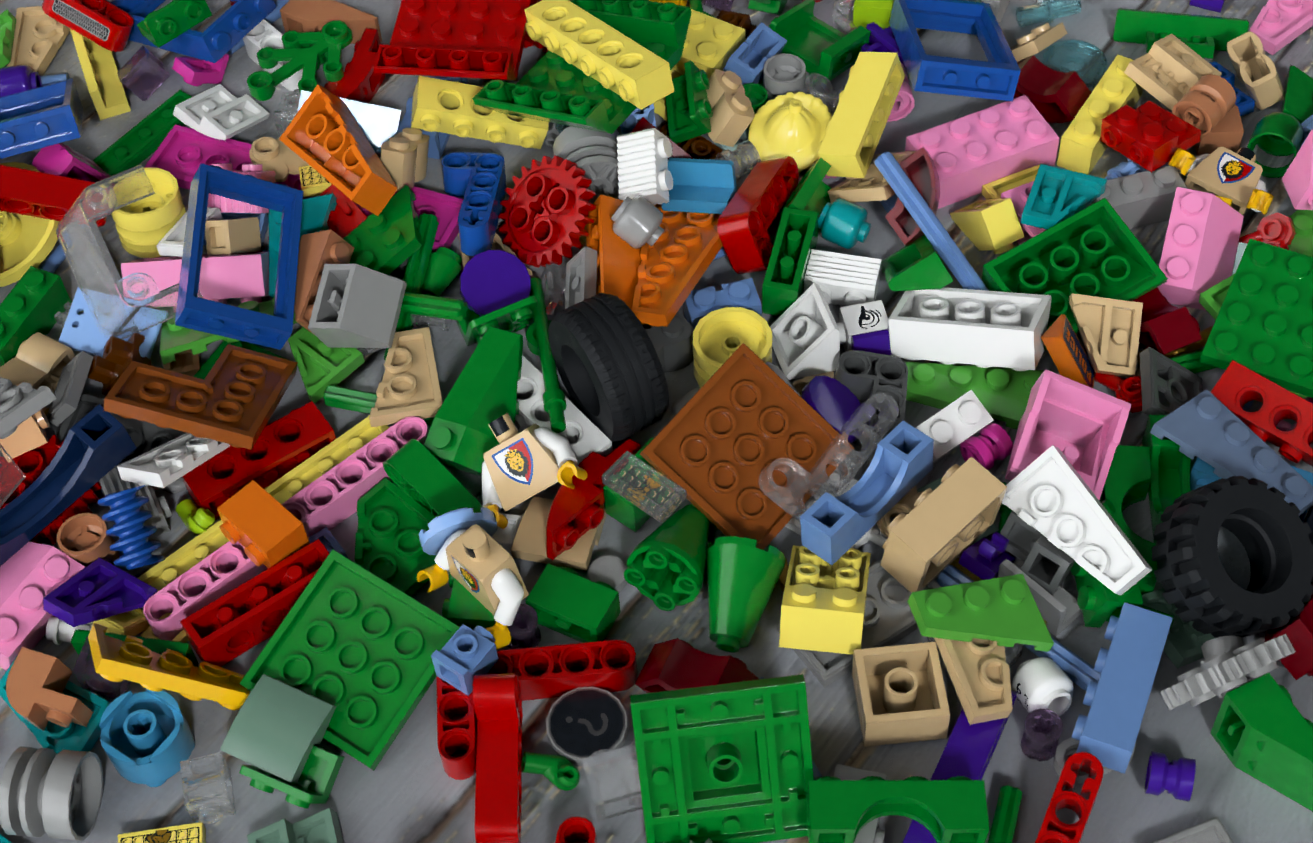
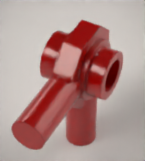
(1273, 230)
(1126, 390)

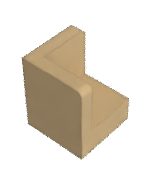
(232, 236)

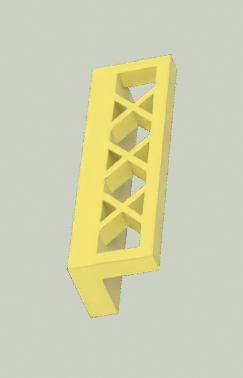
(101, 77)

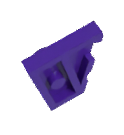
(96, 594)

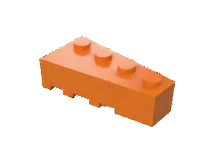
(337, 148)

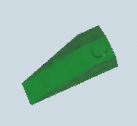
(477, 398)

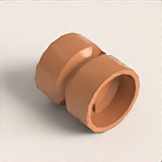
(1206, 103)
(85, 539)

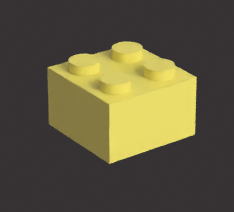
(710, 42)

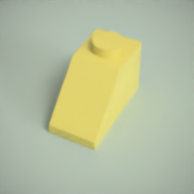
(990, 224)

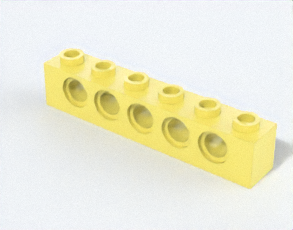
(600, 51)

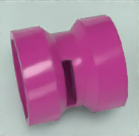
(989, 446)

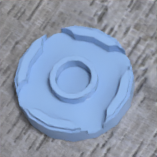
(446, 524)

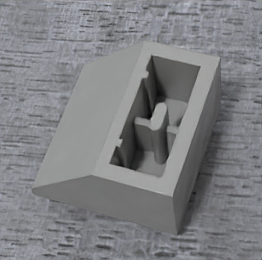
(356, 307)

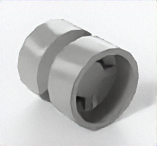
(783, 74)

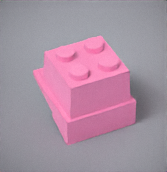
(1075, 420)

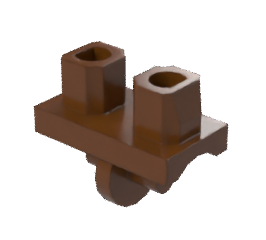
(115, 360)

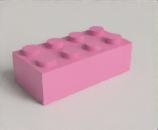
(986, 147)

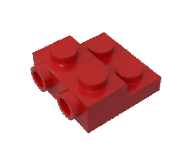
(1147, 134)

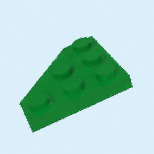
(389, 536)

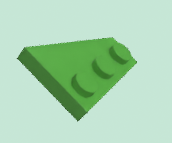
(983, 609)

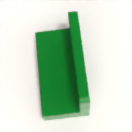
(811, 191)

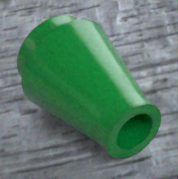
(441, 271)

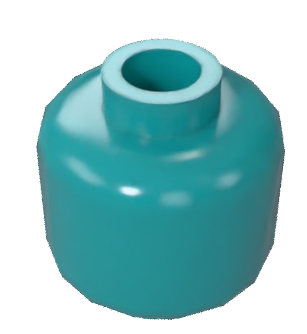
(844, 223)

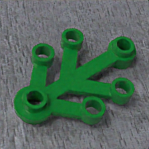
(333, 38)

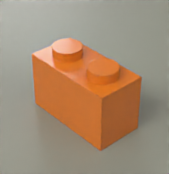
(261, 526)

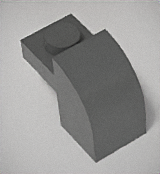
(1041, 558)

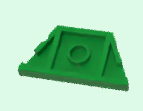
(387, 239)

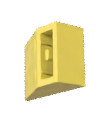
(824, 602)

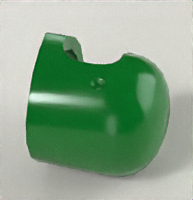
(1279, 136)

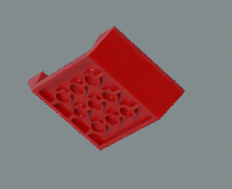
(456, 39)

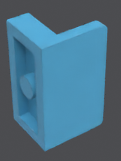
(700, 185)

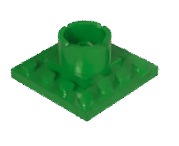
(724, 761)

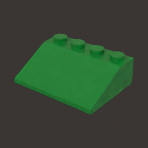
(1081, 255)

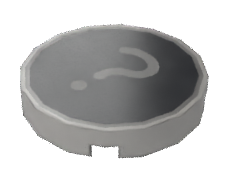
(586, 722)

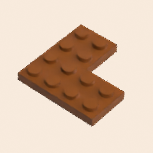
(225, 406)

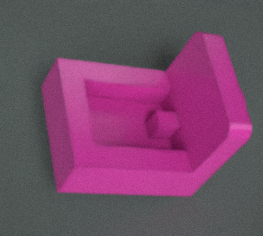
(200, 71)

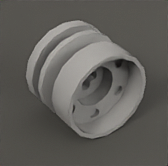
(595, 154)
(51, 793)

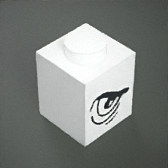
(861, 319)

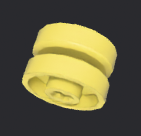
(722, 333)

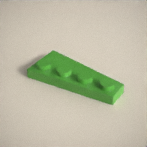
(998, 389)

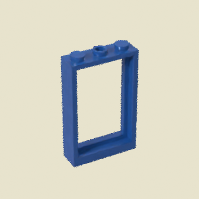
(215, 40)
(948, 75)
(39, 118)
(223, 318)

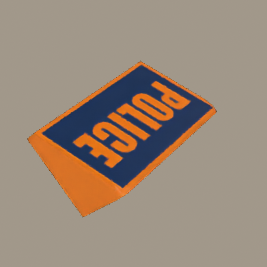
(1068, 352)

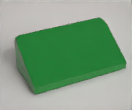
(1298, 94)

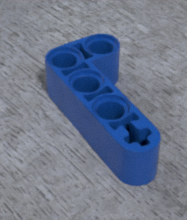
(482, 184)

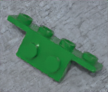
(1198, 32)

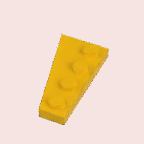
(167, 671)

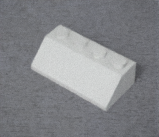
(970, 327)

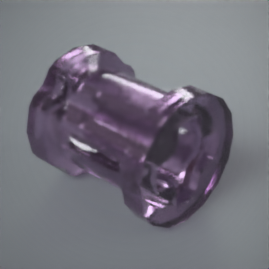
(524, 629)
(1041, 734)

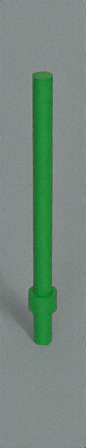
(553, 397)

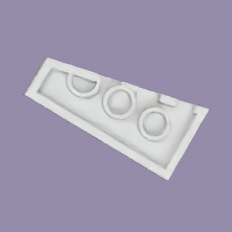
(170, 460)
(1069, 514)

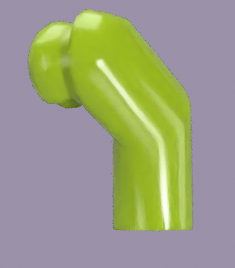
(194, 519)

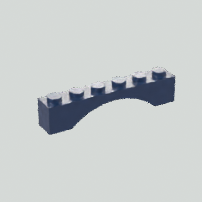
(84, 458)

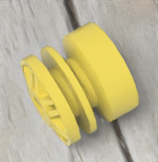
(150, 219)

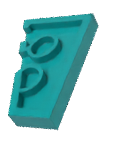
(313, 219)

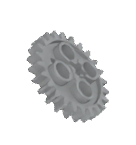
(1227, 671)

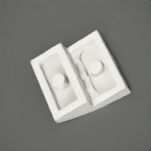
(220, 113)

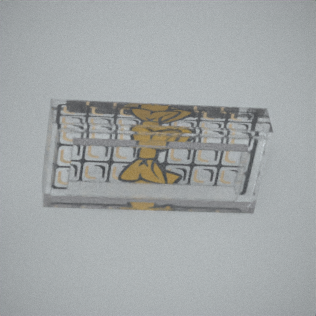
(644, 487)

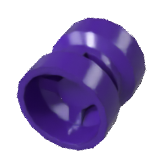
(1173, 776)

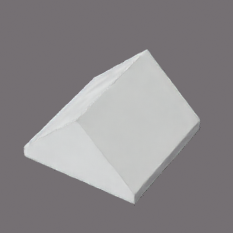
(806, 336)

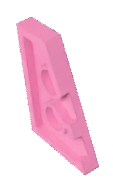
(1282, 22)

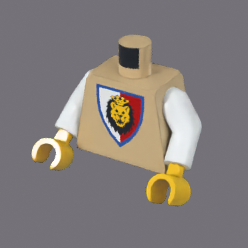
(1227, 176)
(524, 465)
(485, 572)

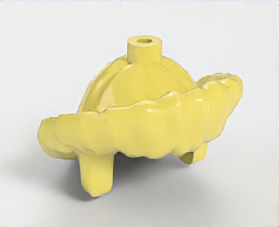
(790, 127)

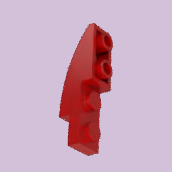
(359, 77)
(581, 508)

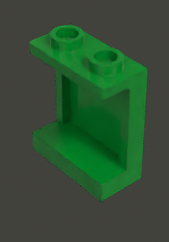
(816, 42)

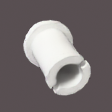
(62, 632)

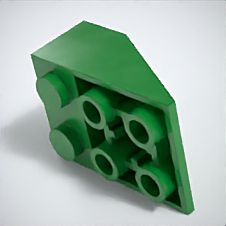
(1268, 738)

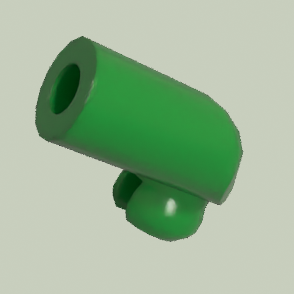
(553, 767)

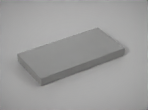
(885, 623)

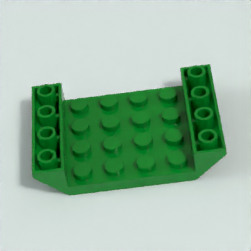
(565, 95)

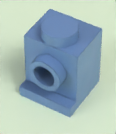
(458, 665)

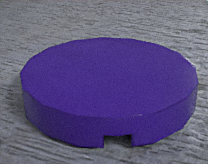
(494, 281)
(831, 401)

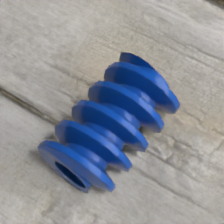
(130, 528)

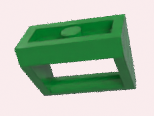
(915, 268)

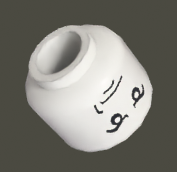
(1043, 685)

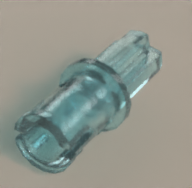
(1046, 11)

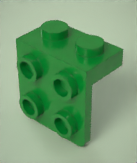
(512, 317)

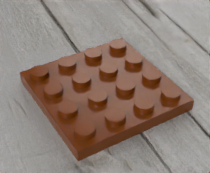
(730, 435)

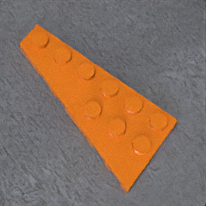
(674, 264)

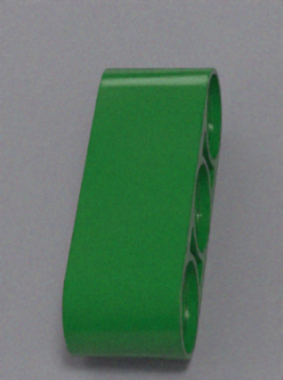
(427, 480)

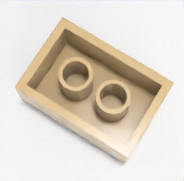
(942, 524)

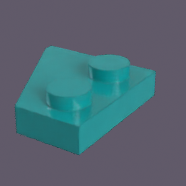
(1059, 195)

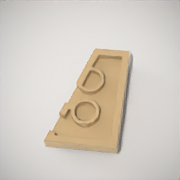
(36, 39)
(409, 380)
(979, 677)

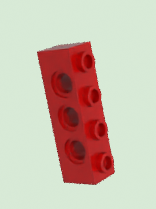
(1243, 385)
(275, 453)
(252, 609)

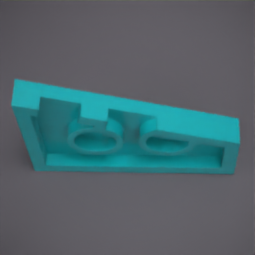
(75, 736)

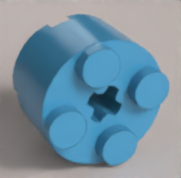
(146, 736)

